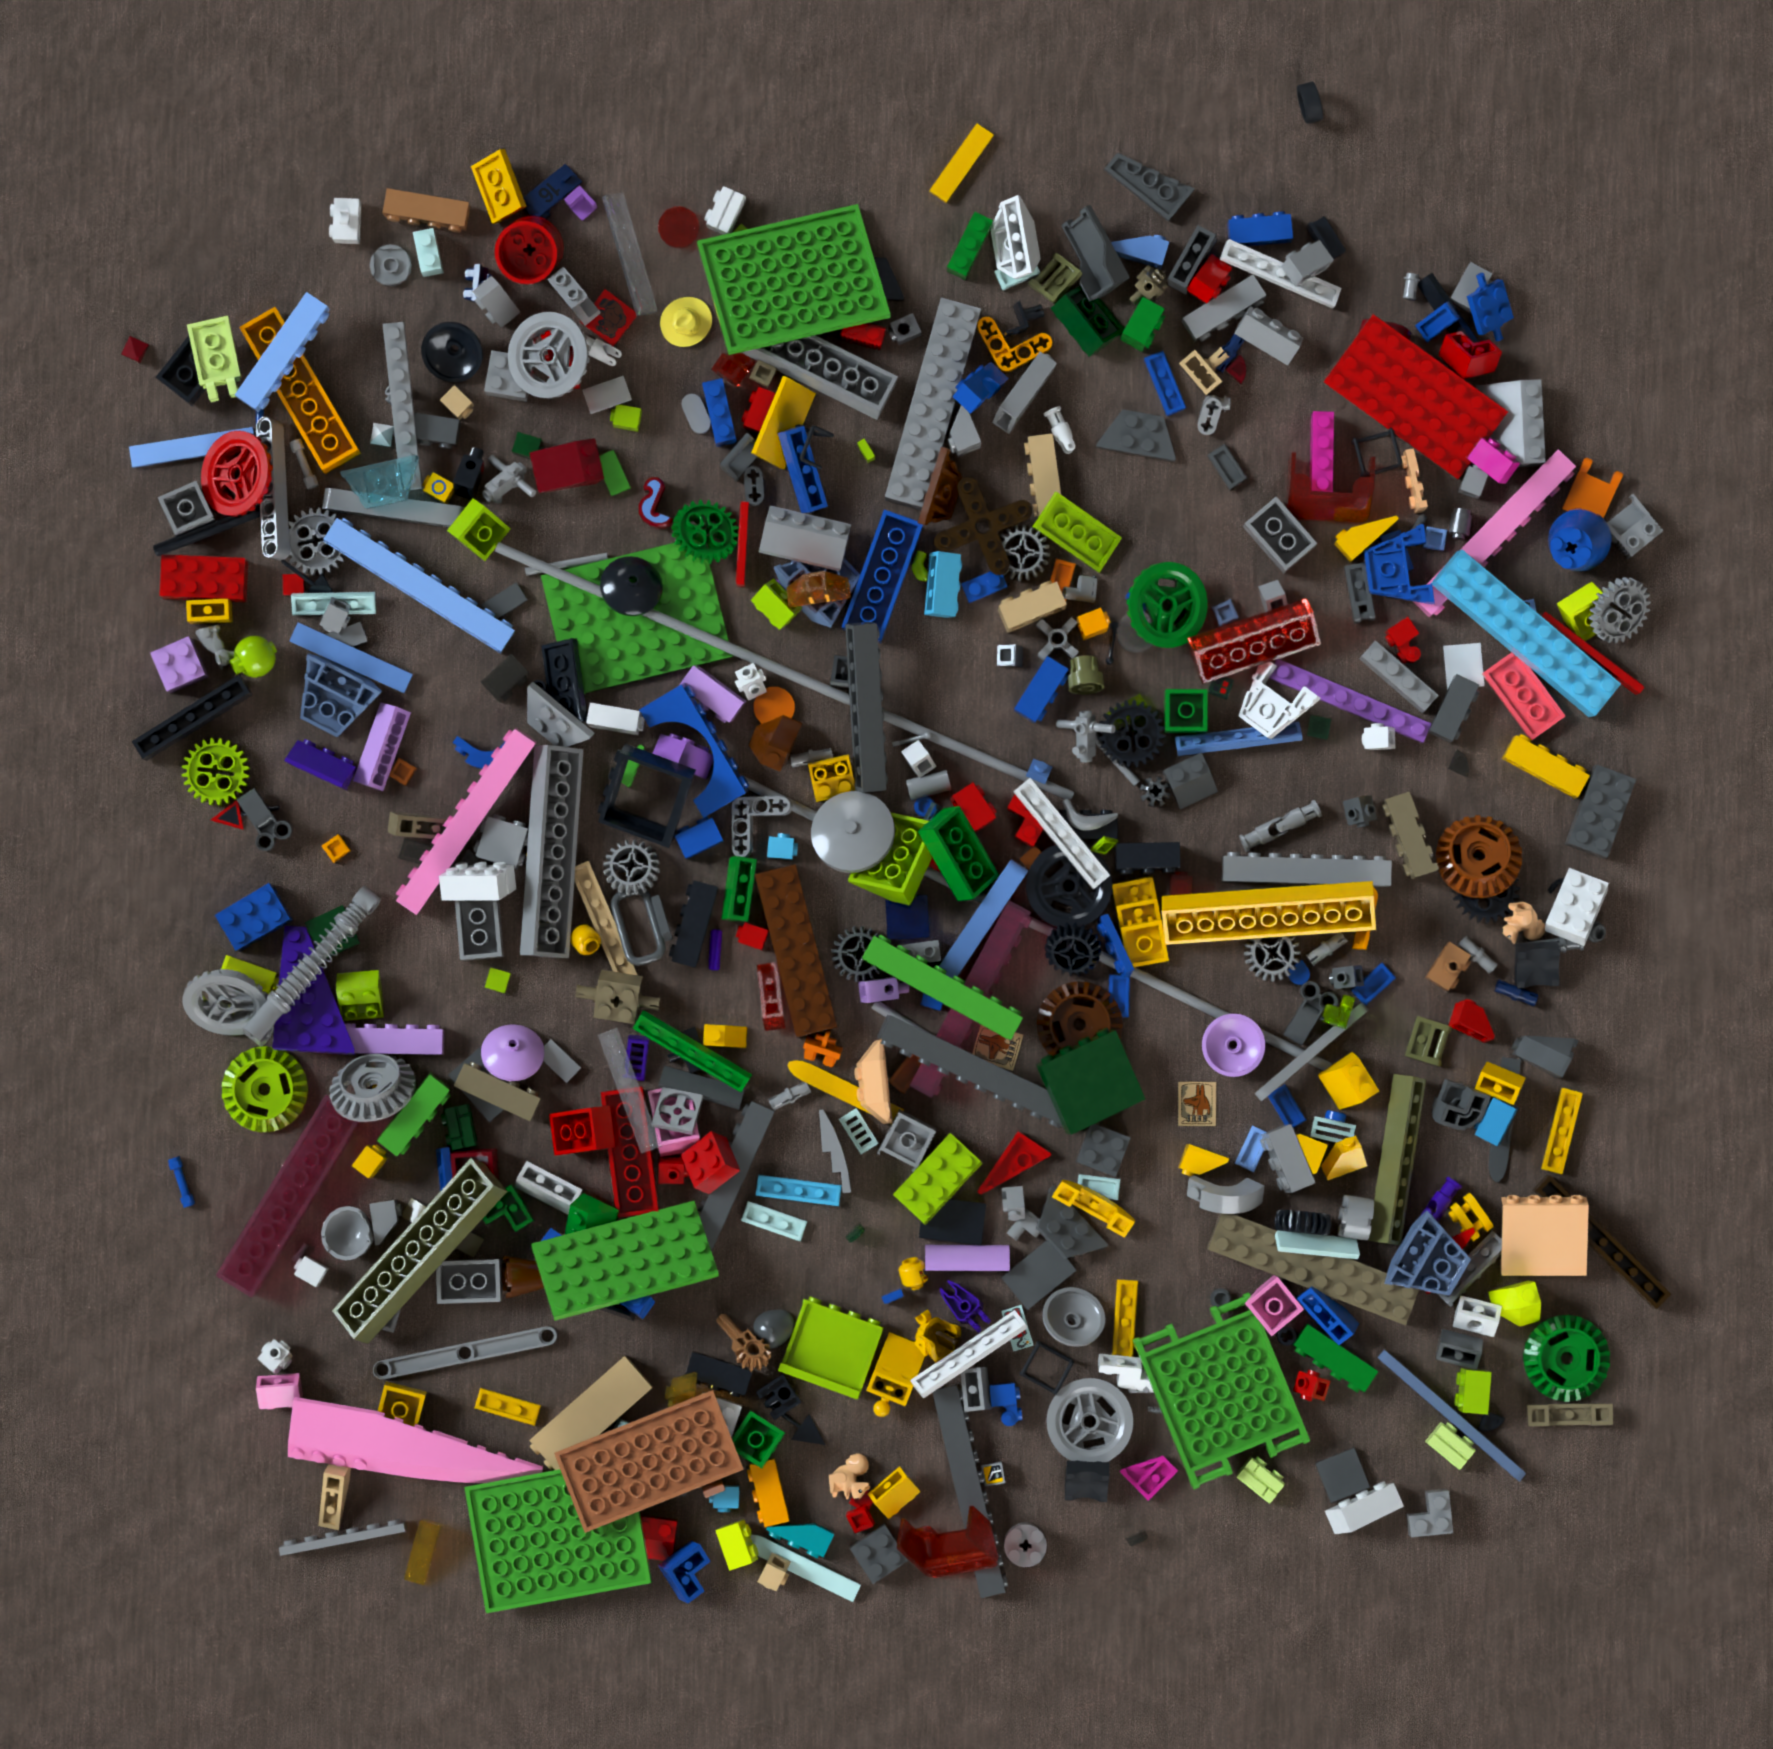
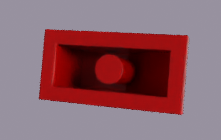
(1471, 1020)

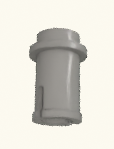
(1411, 286)
(1225, 403)

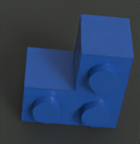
(680, 1571)

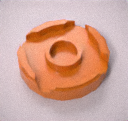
(773, 704)

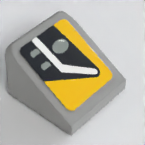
(993, 1474)

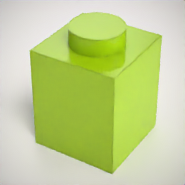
(626, 417)

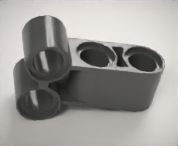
(262, 819)
(1307, 1014)

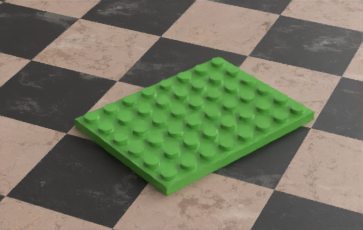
(793, 279)
(633, 648)
(536, 1548)

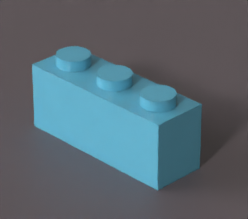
(943, 584)

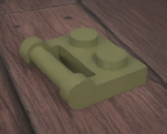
(1059, 281)
(1421, 1040)

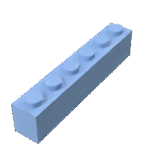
(282, 352)

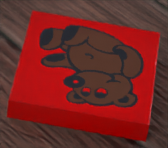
(613, 319)

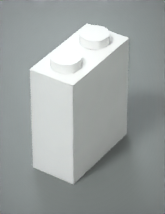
(615, 719)

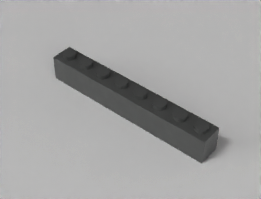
(866, 706)
(744, 1147)

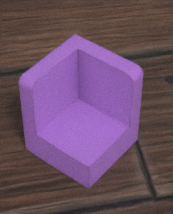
(580, 203)

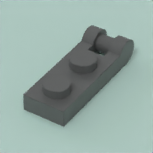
(1359, 592)

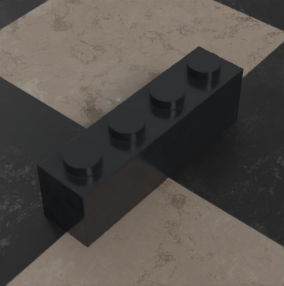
(694, 923)

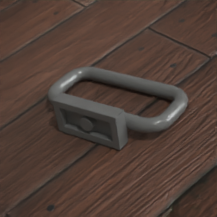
(657, 920)

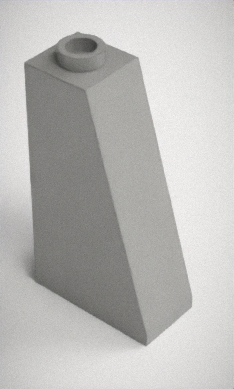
(1024, 392)

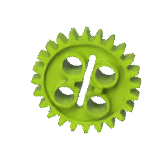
(219, 753)

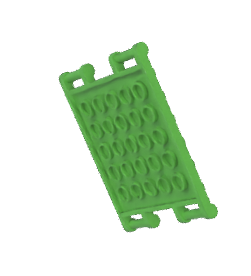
(1221, 1391)

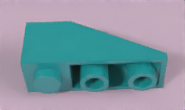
(809, 1536)

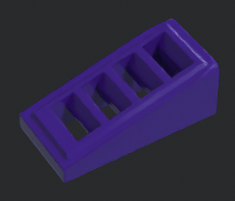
(639, 1040)

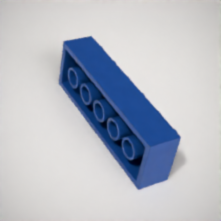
(884, 571)

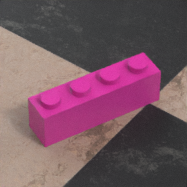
(1321, 451)

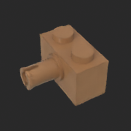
(1448, 966)

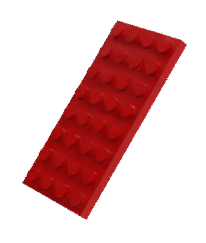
(1414, 395)

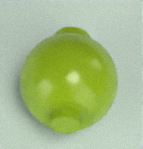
(253, 656)

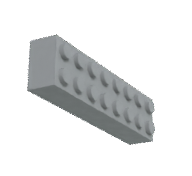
(831, 372)

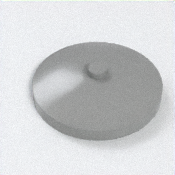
(853, 832)

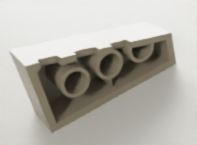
(1409, 835)

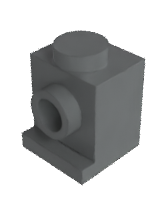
(1352, 974)

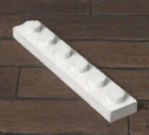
(1271, 270)
(1061, 833)
(969, 1354)

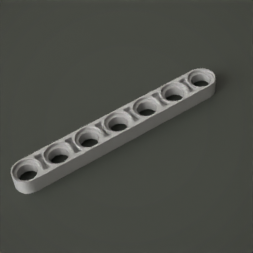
(1308, 1054)

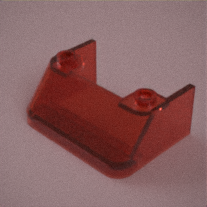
(1329, 506)
(950, 1551)

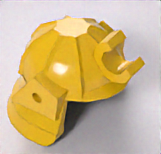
(926, 1337)

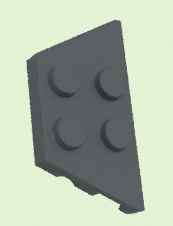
(1138, 435)
(1067, 1229)

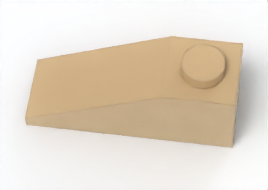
(333, 1496)

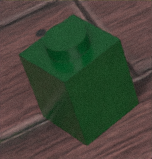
(525, 444)

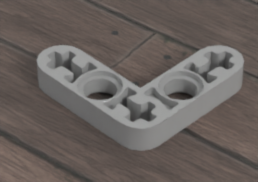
(751, 811)

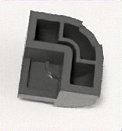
(1459, 1105)

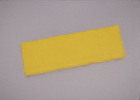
(507, 1406)

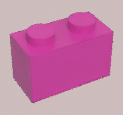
(1494, 460)

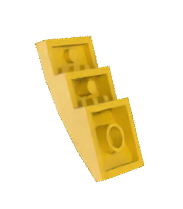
(1140, 921)

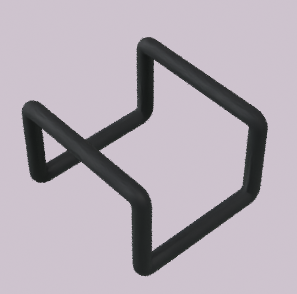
(822, 433)
(1355, 441)
(1056, 1390)

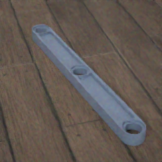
(1451, 1415)

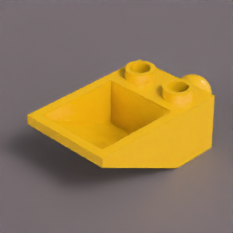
(895, 1368)

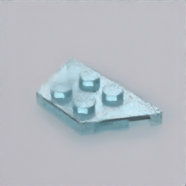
(382, 482)

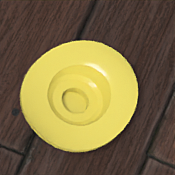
(686, 321)

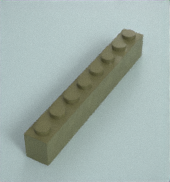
(1397, 1159)

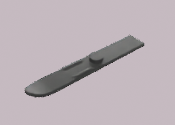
(1499, 1154)

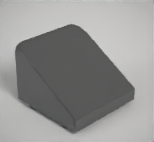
(1010, 655)

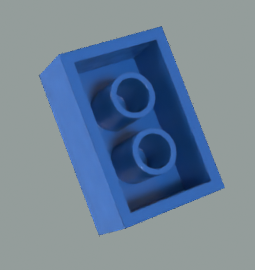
(253, 917)

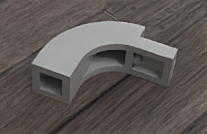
(1226, 1199)

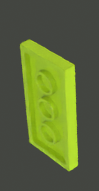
(1077, 532)

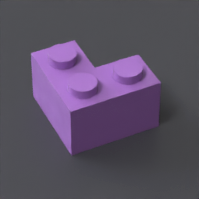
(685, 753)

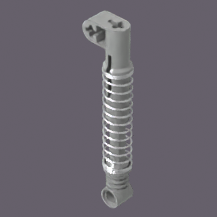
(278, 1002)

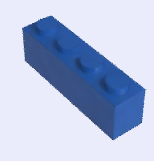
(803, 476)

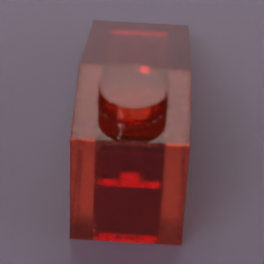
(770, 996)

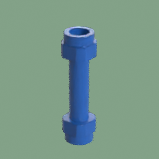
(187, 1199)

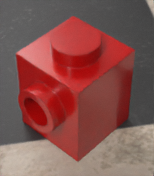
(672, 1170)

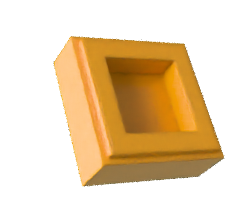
(336, 848)

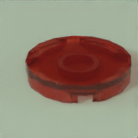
(678, 227)

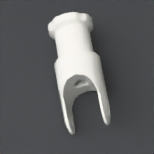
(600, 349)
(1060, 429)

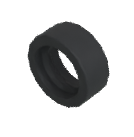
(1309, 102)

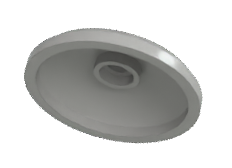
(1074, 1306)

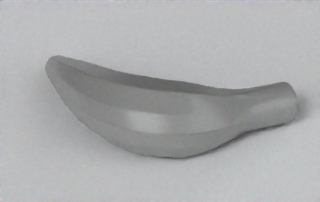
(1083, 822)

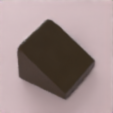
(948, 1339)

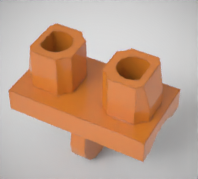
(822, 1045)

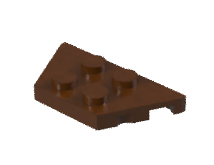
(942, 490)

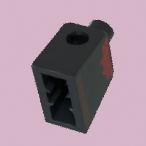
(469, 474)

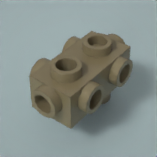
(1150, 283)

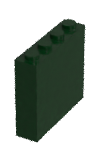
(1090, 1081)

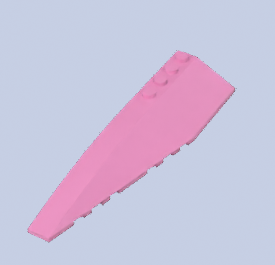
(388, 1446)

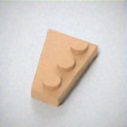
(1416, 487)

